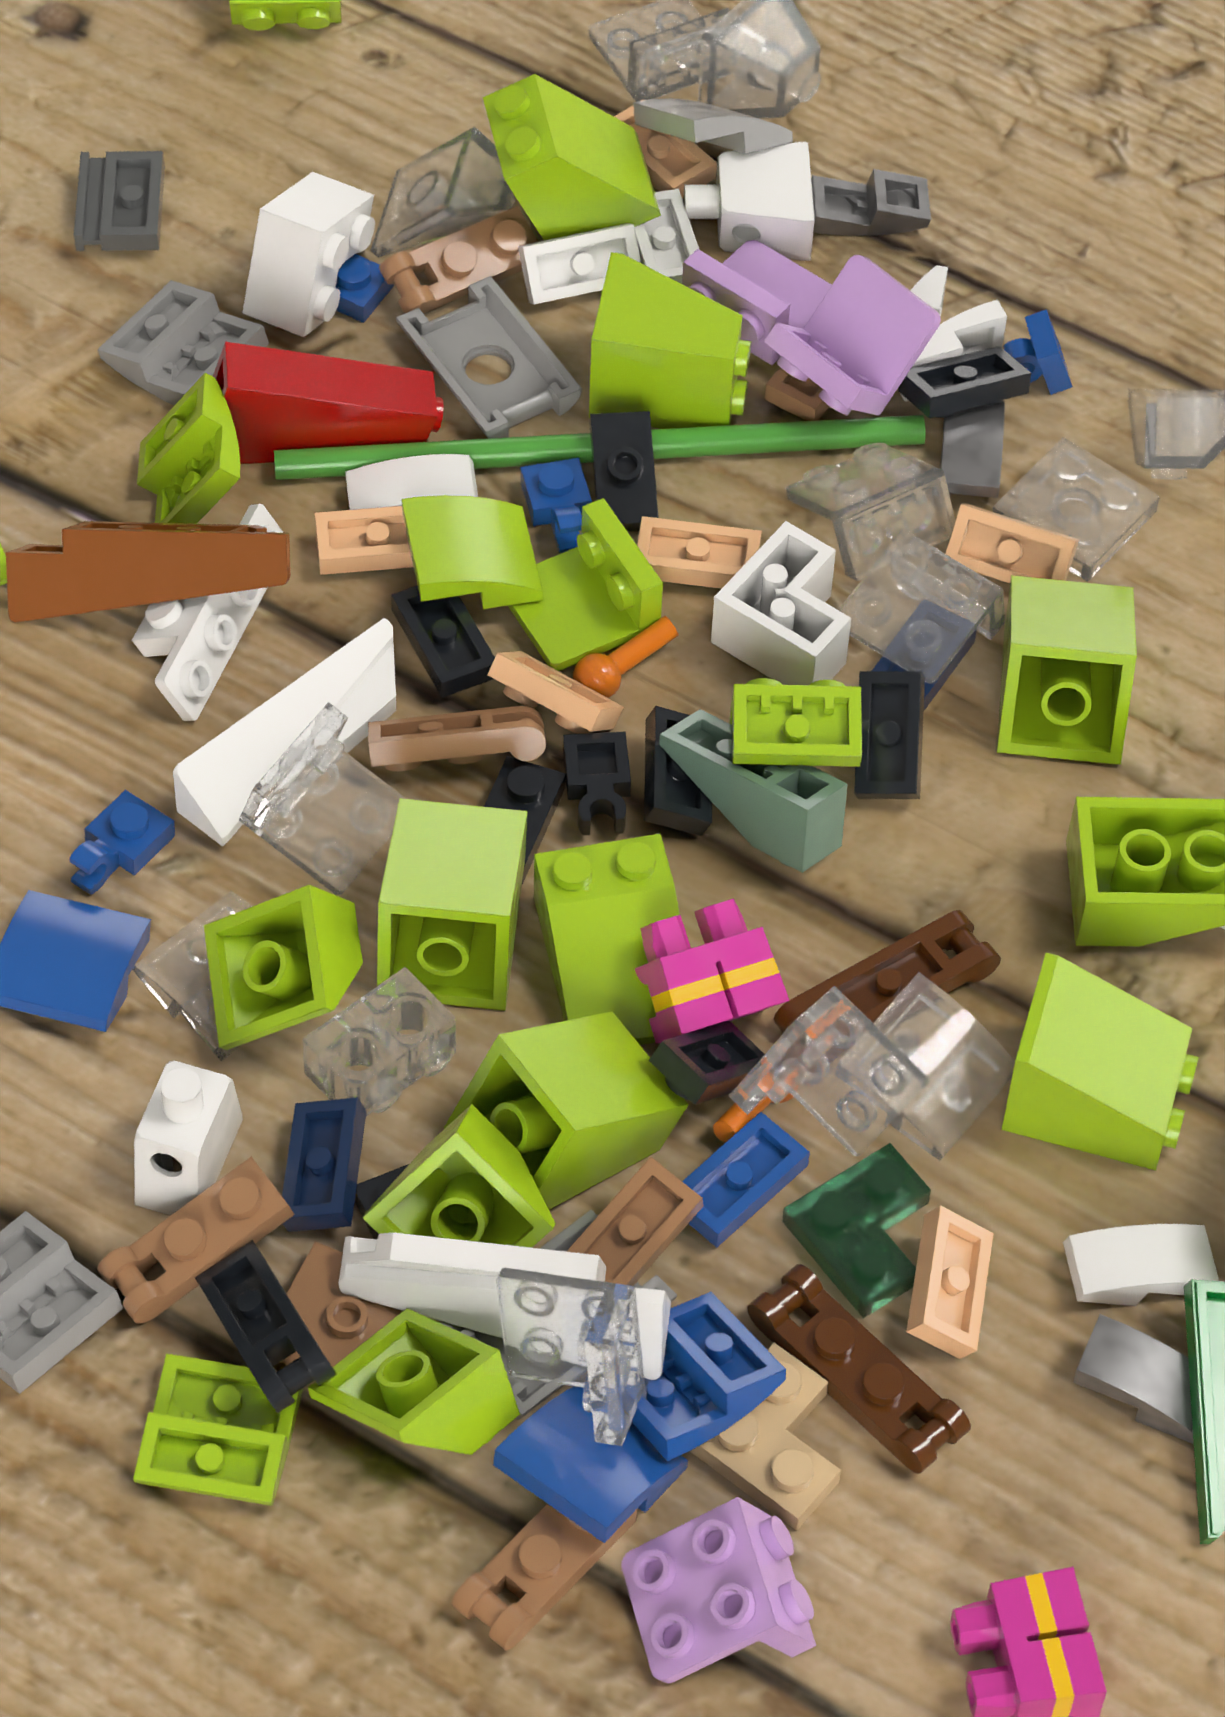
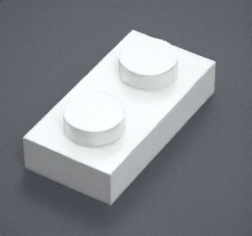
(668, 238)
(574, 262)

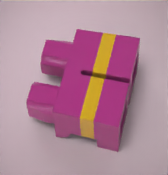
(711, 982)
(1038, 1646)

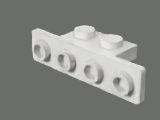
(199, 635)

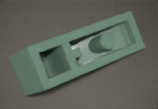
(778, 809)

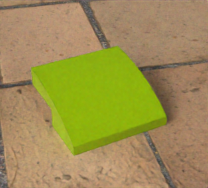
(191, 455)
(471, 548)
(215, 1433)

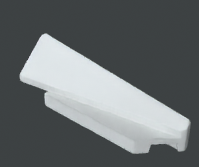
(221, 774)
(458, 1282)

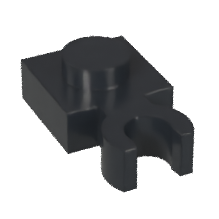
(598, 776)

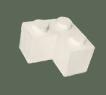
(301, 247)
(778, 613)

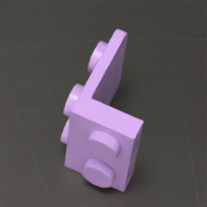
(759, 287)
(858, 339)
(717, 1590)

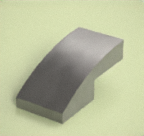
(881, 207)
(973, 450)
(1139, 1373)

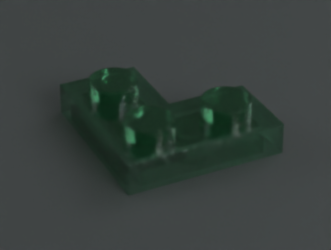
(846, 1226)

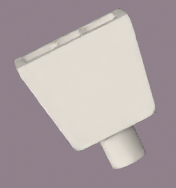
(760, 199)
(190, 1119)

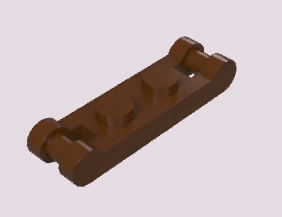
(883, 976)
(859, 1370)

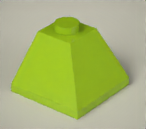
(281, 963)
(465, 1188)
(423, 1386)

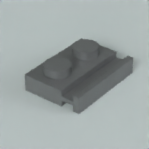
(120, 201)

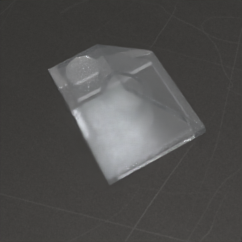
(759, 60)
(443, 194)
(1176, 429)

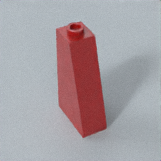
(322, 401)

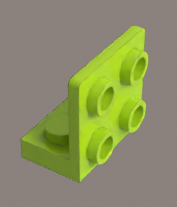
(592, 593)
(796, 723)

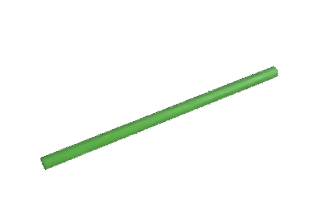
(666, 444)

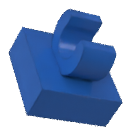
(1041, 353)

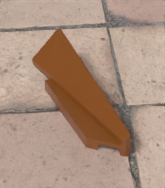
(140, 565)

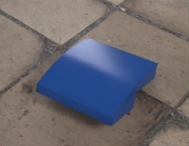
(69, 959)
(708, 1378)
(580, 1478)

